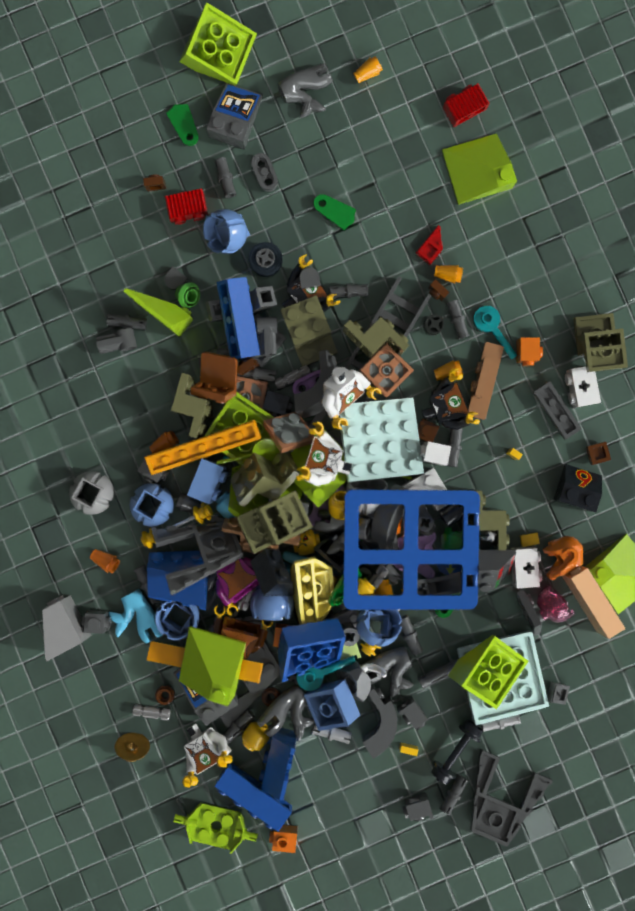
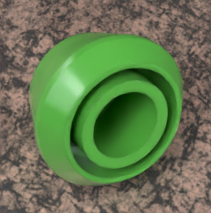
(188, 294)

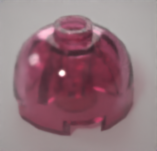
(553, 606)

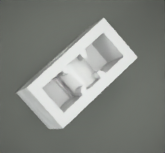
(586, 396)
(435, 453)
(531, 577)

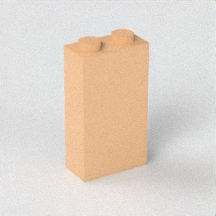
(593, 602)

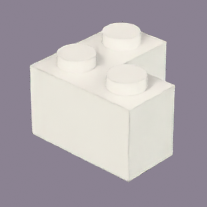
(428, 481)

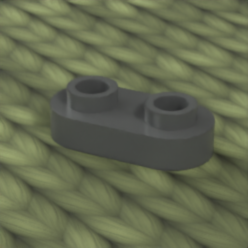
(264, 173)

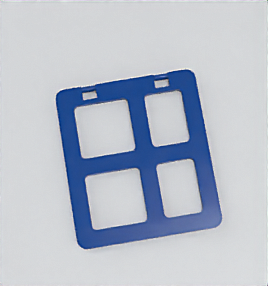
(410, 555)

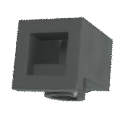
(412, 713)
(417, 807)

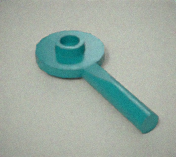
(487, 320)
(314, 677)

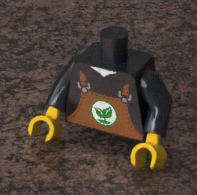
(297, 295)
(449, 405)

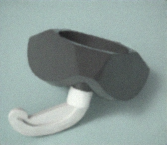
(358, 678)

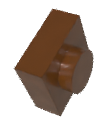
(154, 183)
(437, 290)
(247, 365)
(427, 430)
(598, 453)

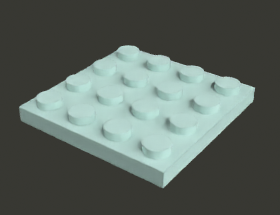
(381, 440)
(526, 693)

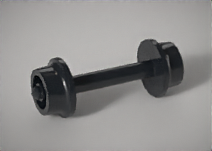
(443, 772)

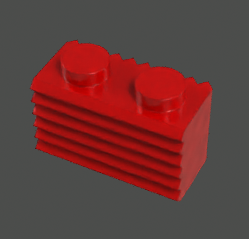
(465, 105)
(186, 206)

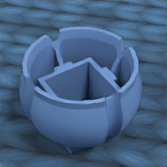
(225, 231)
(163, 511)
(271, 606)
(390, 626)
(170, 628)

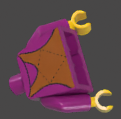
(235, 582)

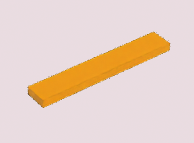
(203, 447)
(173, 656)

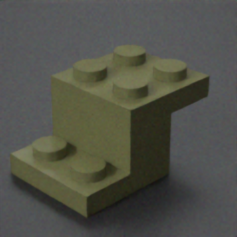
(308, 330)
(376, 337)
(600, 342)
(192, 406)
(264, 477)
(493, 520)
(274, 522)

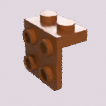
(217, 378)

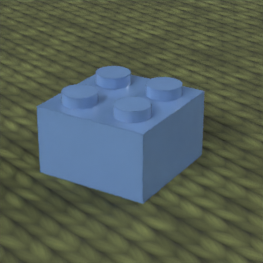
(207, 481)
(332, 705)

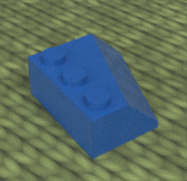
(168, 562)
(309, 647)
(278, 763)

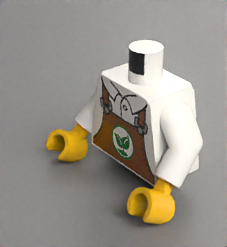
(342, 390)
(323, 459)
(204, 751)

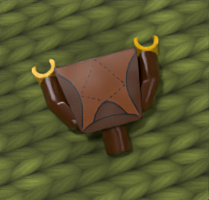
(241, 630)

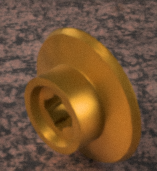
(134, 741)

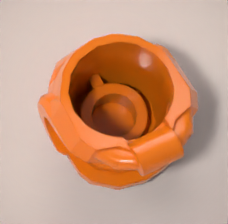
(568, 555)

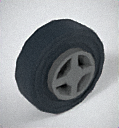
(267, 252)

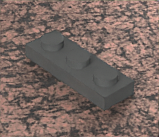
(557, 410)

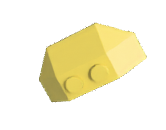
(312, 589)

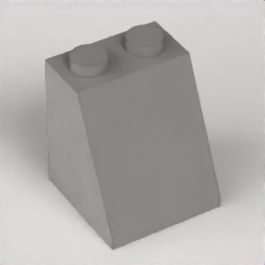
(62, 627)

